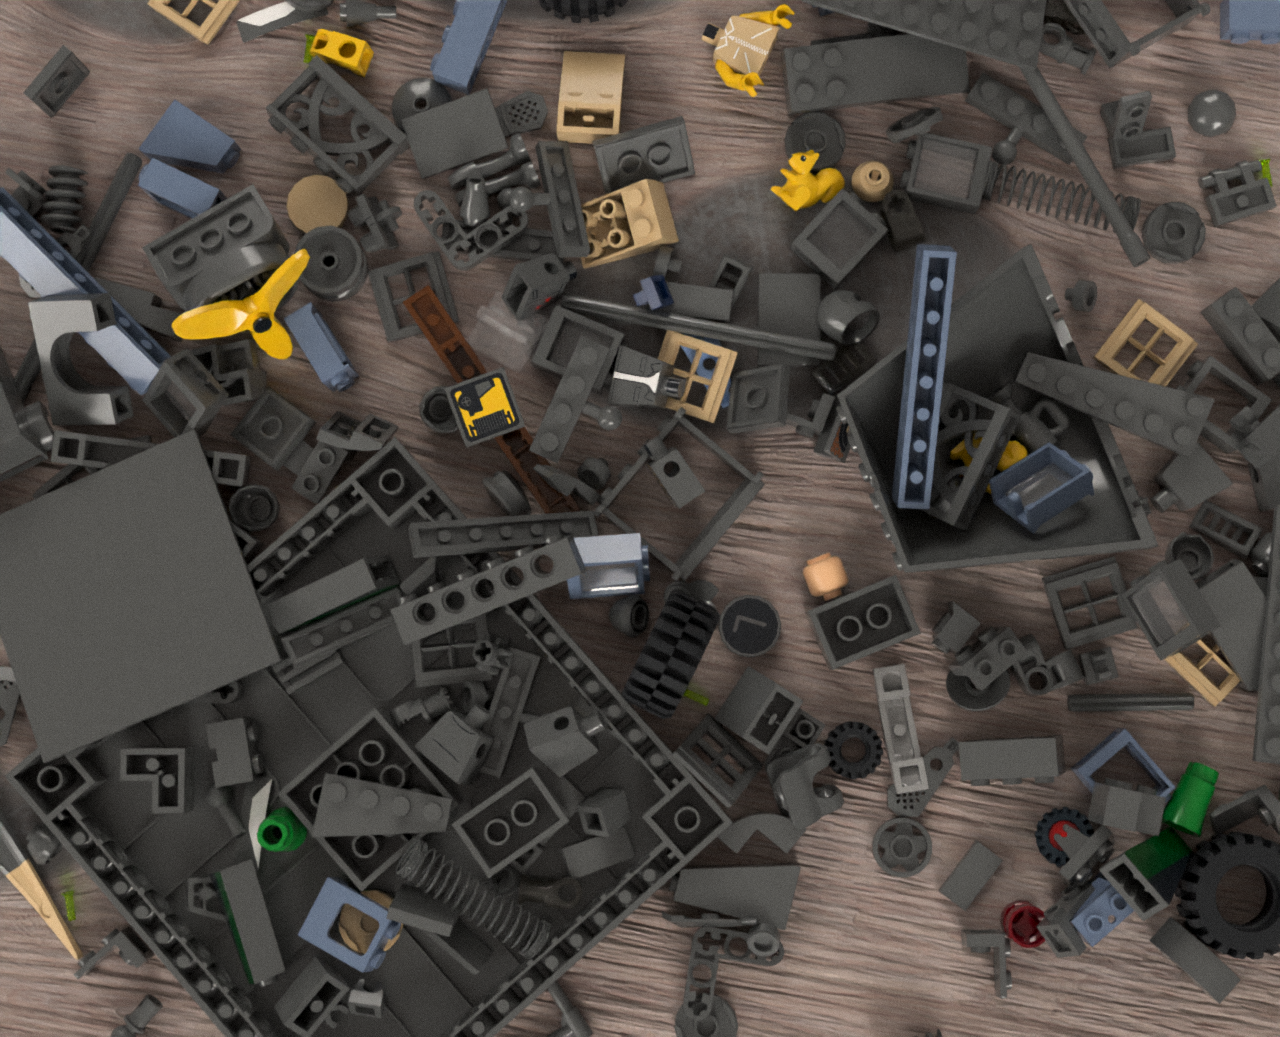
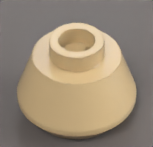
(869, 188)

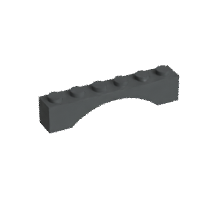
(106, 451)

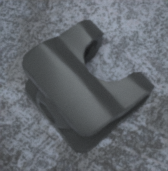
(792, 787)

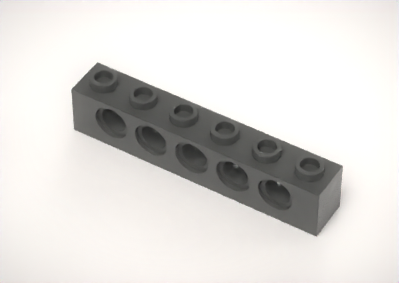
(415, 625)

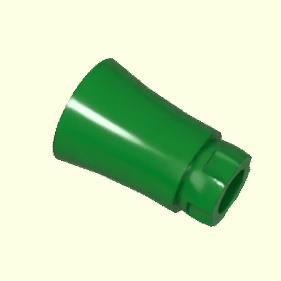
(1191, 799)
(292, 831)

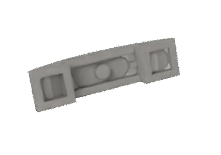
(899, 729)

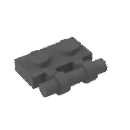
(1241, 201)

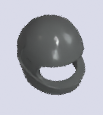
(839, 310)

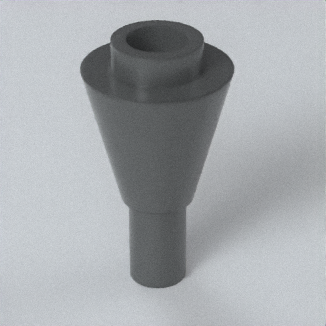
(359, 12)

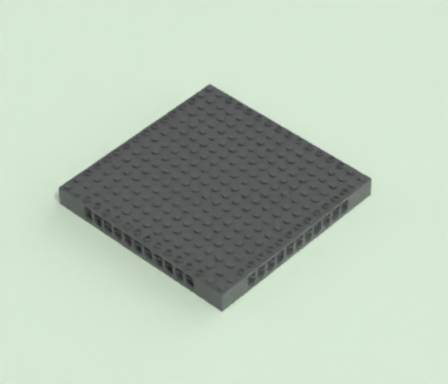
(346, 730)

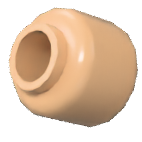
(825, 576)

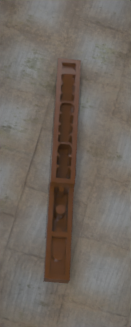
(464, 365)

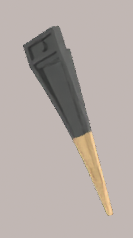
(21, 873)

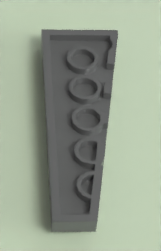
(1136, 406)

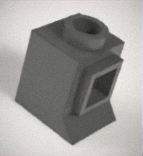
(954, 629)

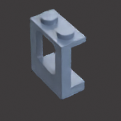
(324, 913)

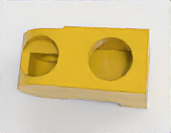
(342, 51)

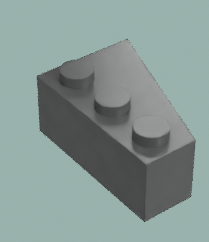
(1012, 759)

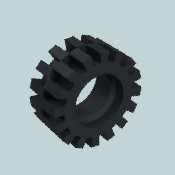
(872, 749)

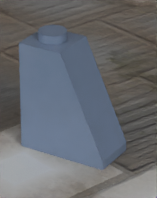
(190, 142)

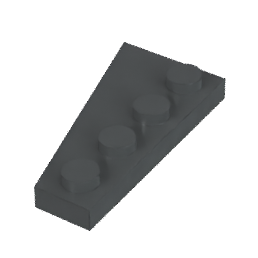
(372, 808)

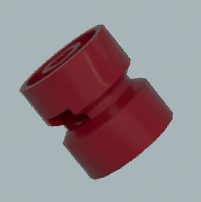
(1020, 923)

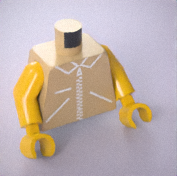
(746, 46)

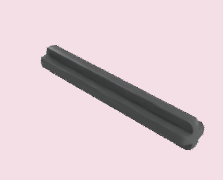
(1130, 702)

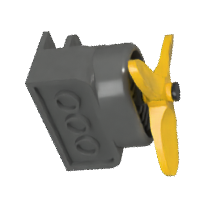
(230, 272)

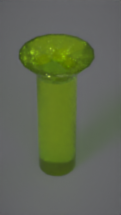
(307, 56)
(1266, 170)
(696, 697)
(69, 905)

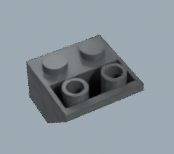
(758, 710)

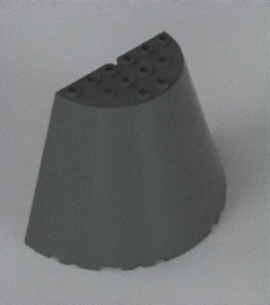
(985, 346)

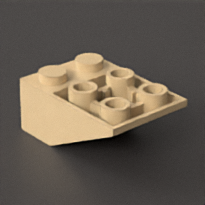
(590, 96)
(628, 223)

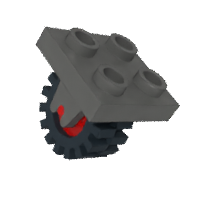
(1070, 842)

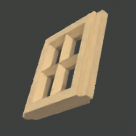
(210, 26)
(1124, 332)
(719, 379)
(1198, 680)

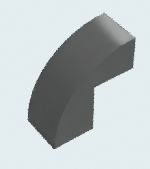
(773, 825)
(1195, 960)

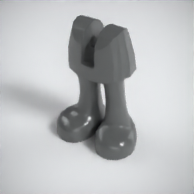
(514, 156)

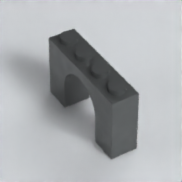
(68, 394)

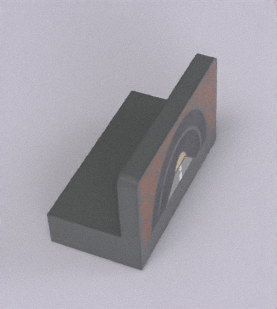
(833, 439)

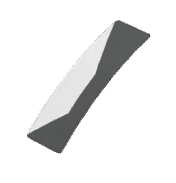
(273, 19)
(251, 815)

